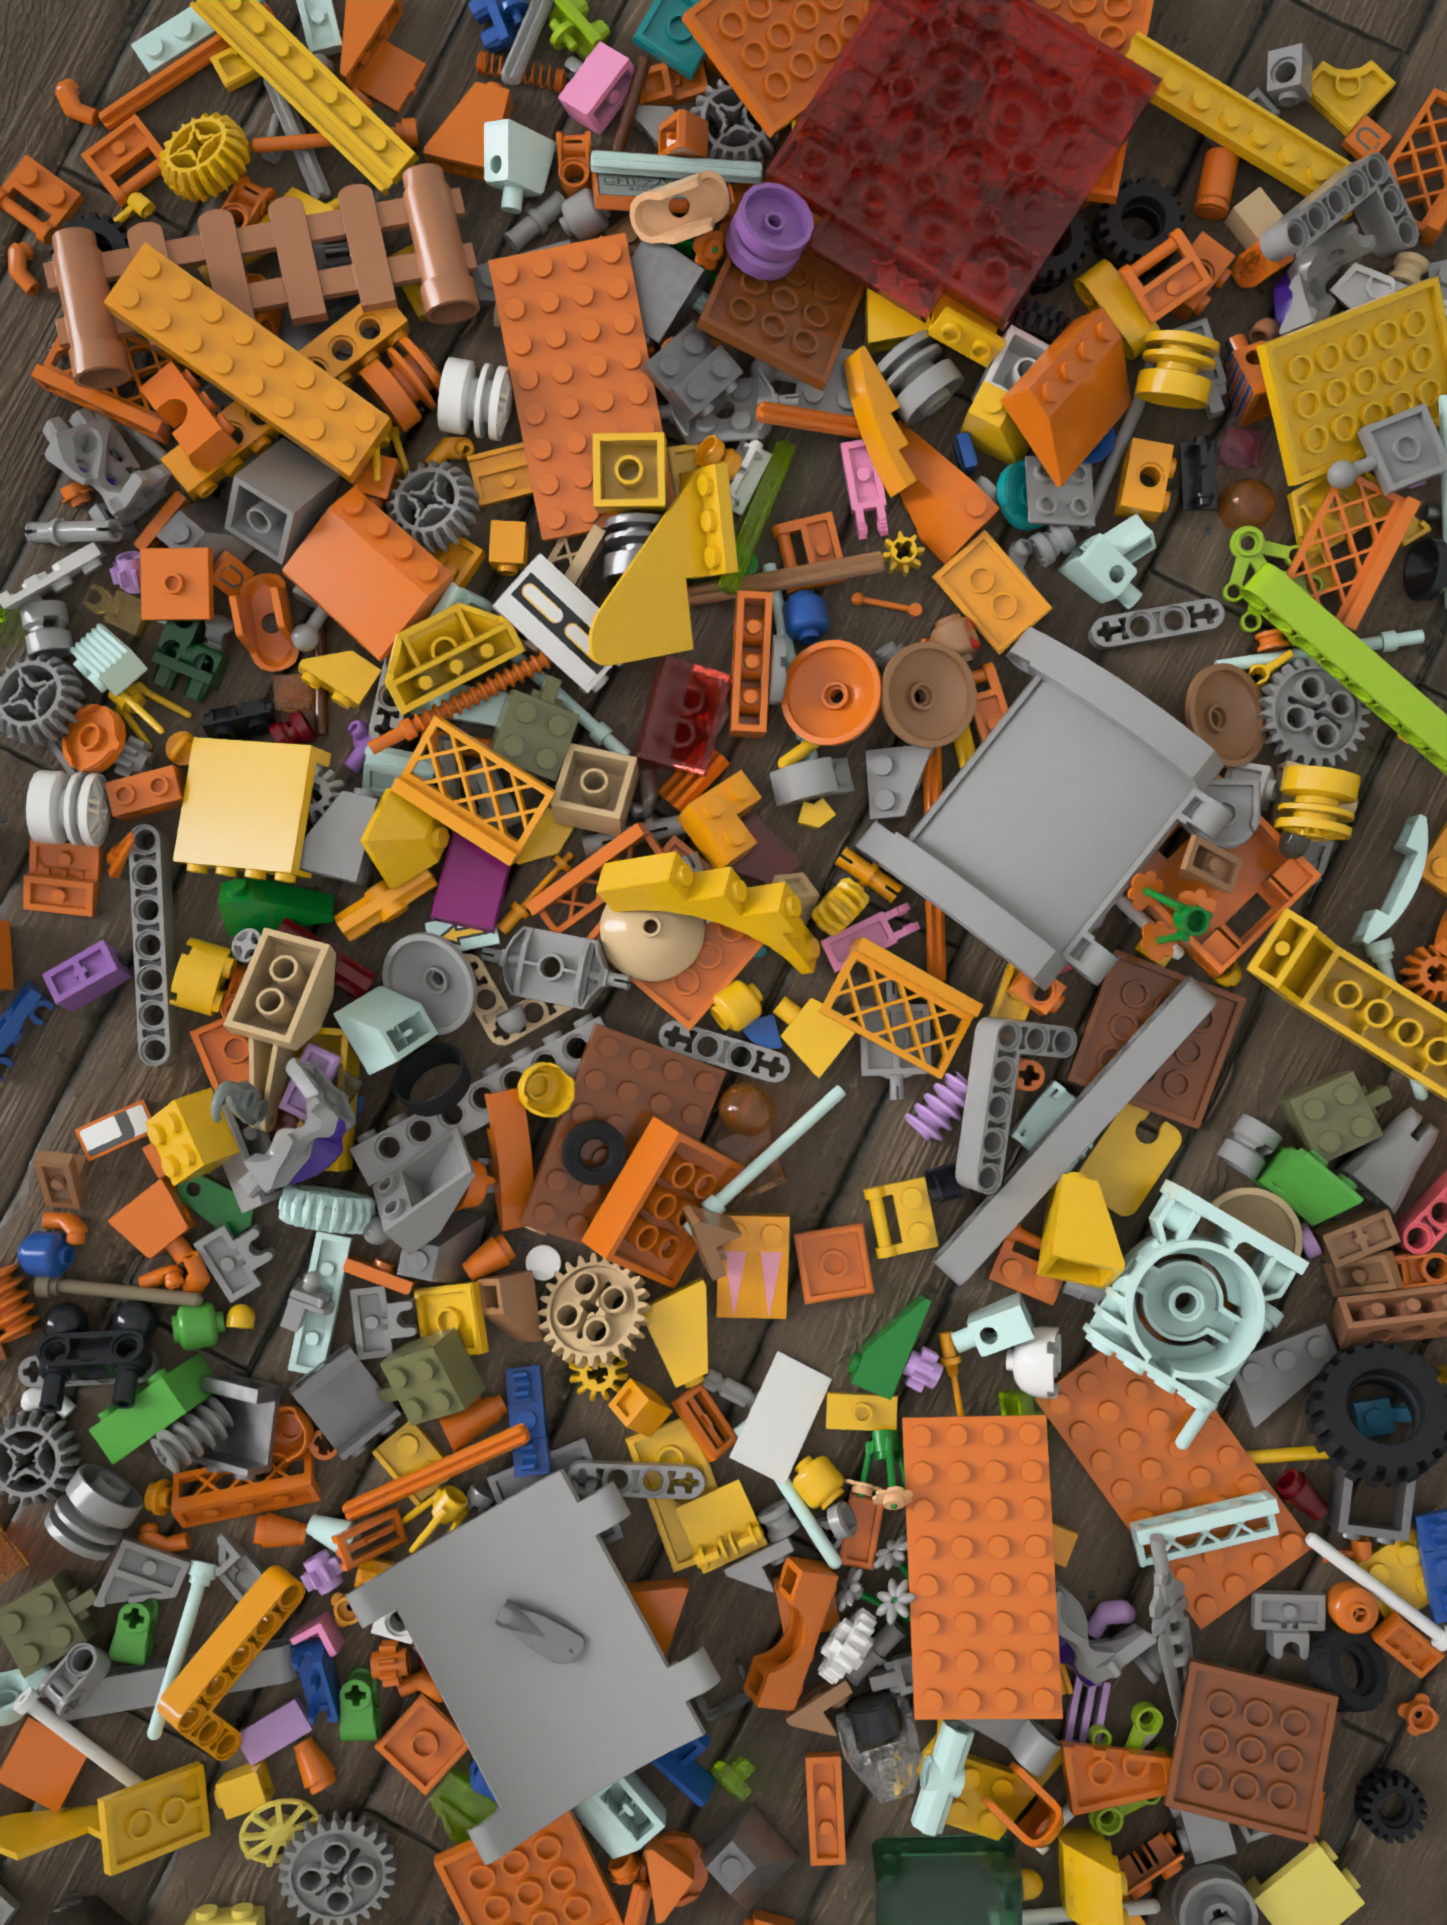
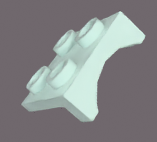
(1041, 1115)

